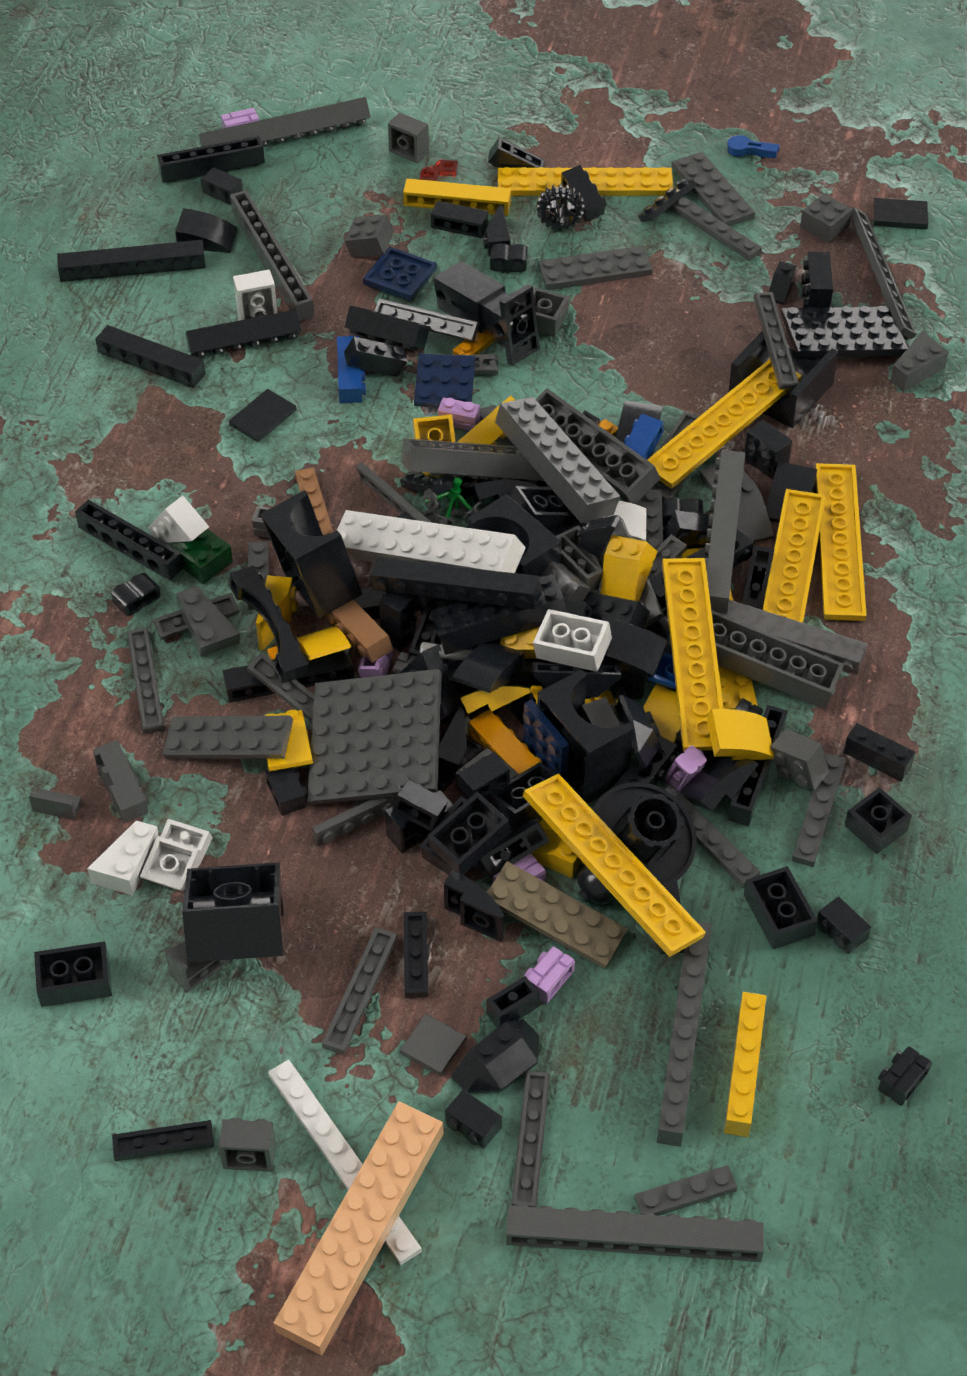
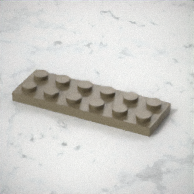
(556, 915)

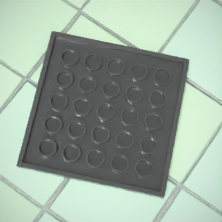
(374, 736)

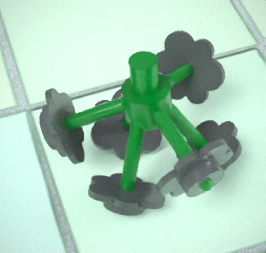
(457, 504)

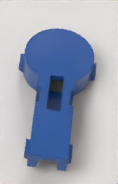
(742, 146)

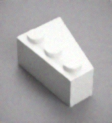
(178, 523)
(124, 860)

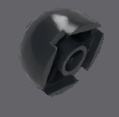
(592, 888)

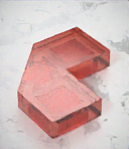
(441, 168)

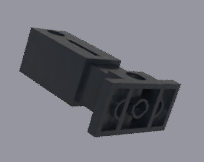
(478, 298)

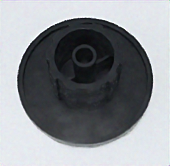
(651, 827)

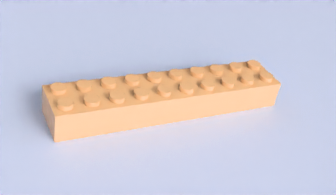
(359, 1228)

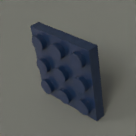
(400, 273)
(443, 377)
(545, 740)

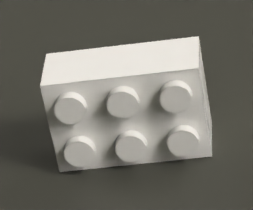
(255, 294)
(572, 640)

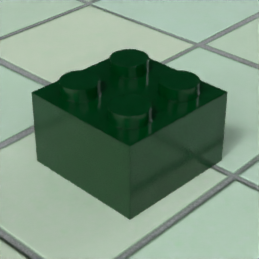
(205, 555)

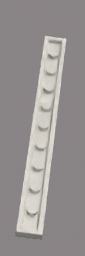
(335, 1148)

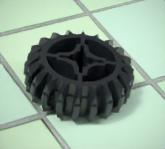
(553, 200)

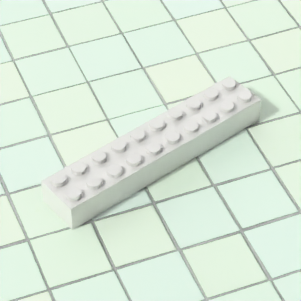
(389, 537)

